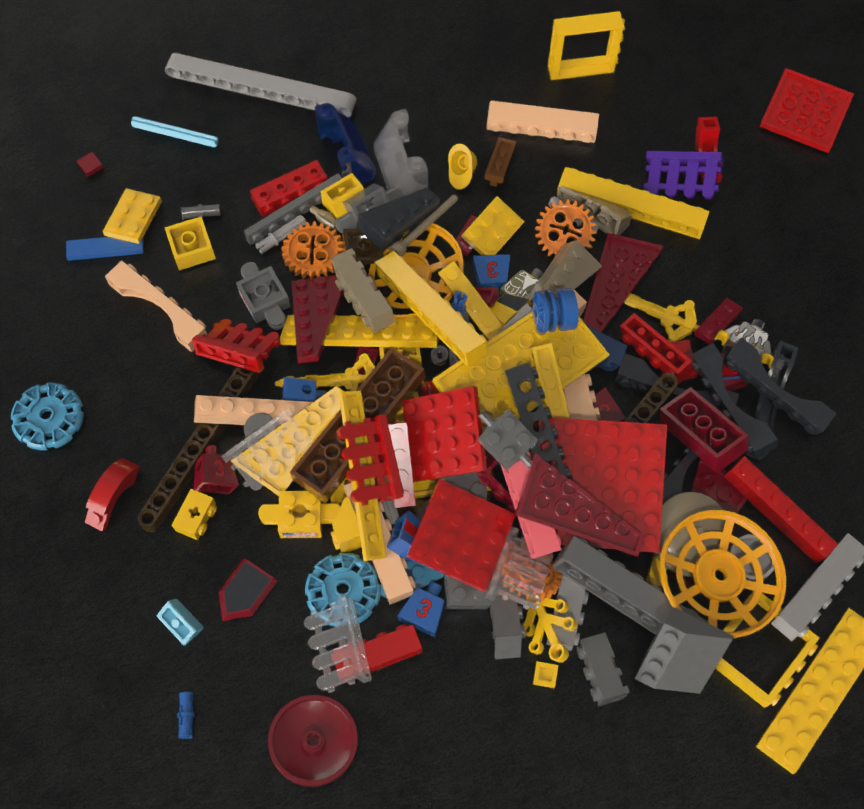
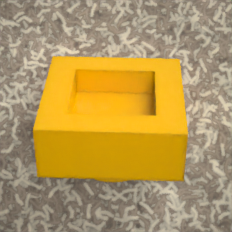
(545, 674)

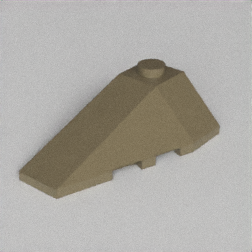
(610, 216)

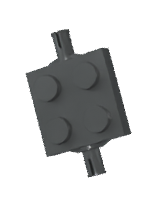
(507, 439)

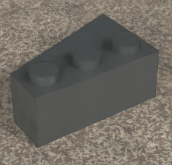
(506, 627)
(601, 669)

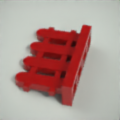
(235, 354)
(383, 458)

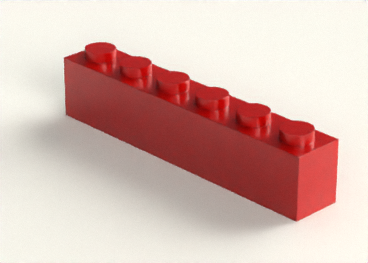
(780, 510)

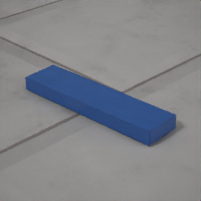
(101, 248)

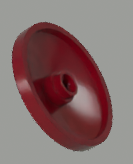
(312, 740)

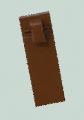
(500, 161)

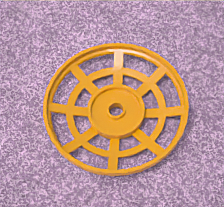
(422, 266)
(729, 565)

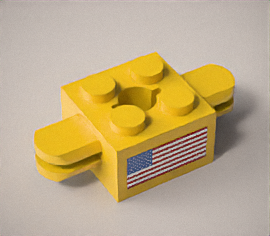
(298, 514)

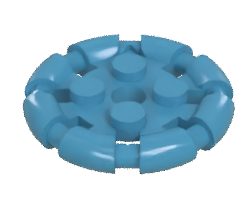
(52, 425)
(343, 576)

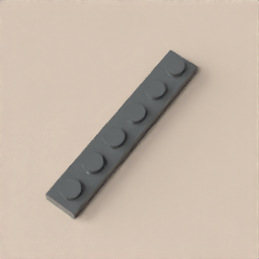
(288, 212)

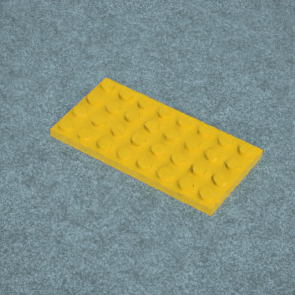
(574, 351)

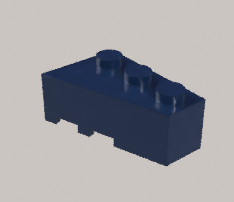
(613, 347)

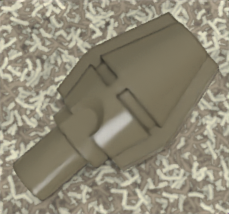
(323, 217)

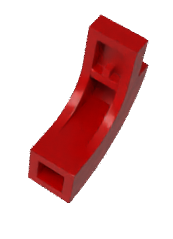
(707, 139)
(107, 491)

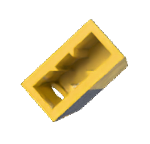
(508, 306)

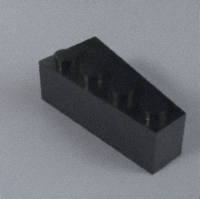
(397, 218)

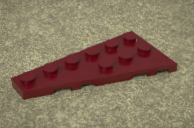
(314, 311)
(717, 488)

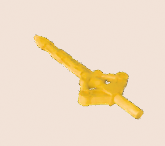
(669, 316)
(349, 379)

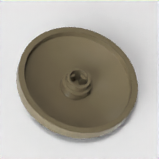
(675, 511)

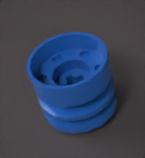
(555, 310)

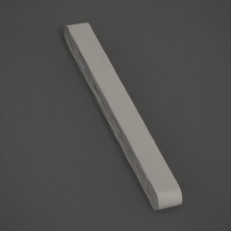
(257, 83)

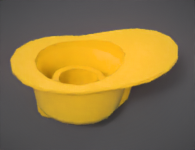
(461, 165)

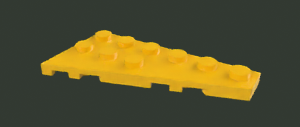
(313, 422)

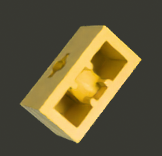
(194, 504)

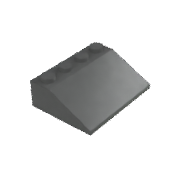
(683, 653)

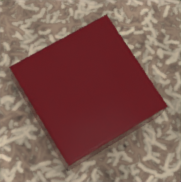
(90, 164)

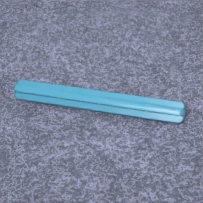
(174, 131)

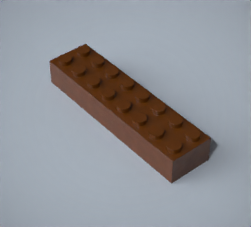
(382, 392)

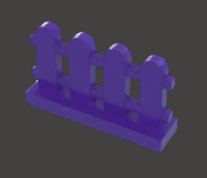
(683, 162)

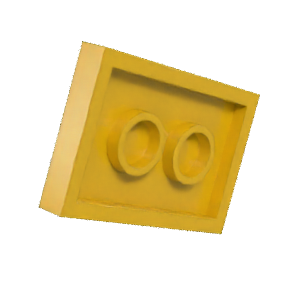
(132, 216)
(492, 228)

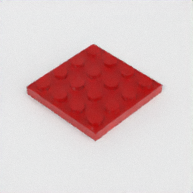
(806, 110)
(445, 434)
(461, 535)

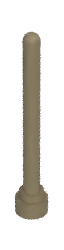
(400, 246)

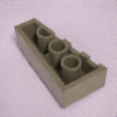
(567, 270)
(361, 291)

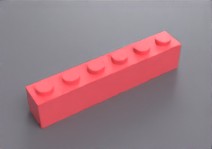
(538, 537)

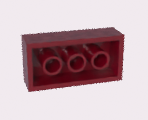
(704, 429)

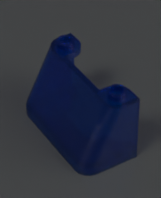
(354, 155)

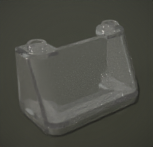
(398, 169)

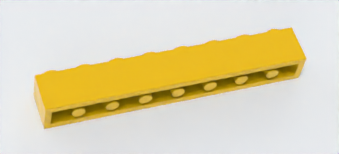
(639, 203)
(432, 308)

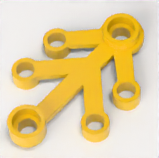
(545, 624)

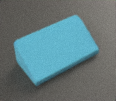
(179, 621)

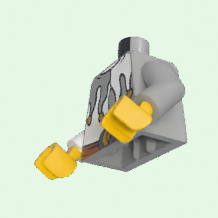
(752, 334)

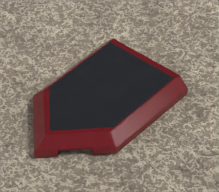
(244, 591)

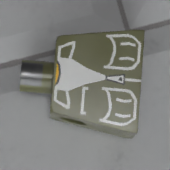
(521, 283)

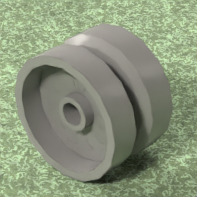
(764, 560)

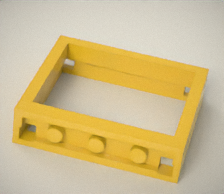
(580, 25)
(785, 680)

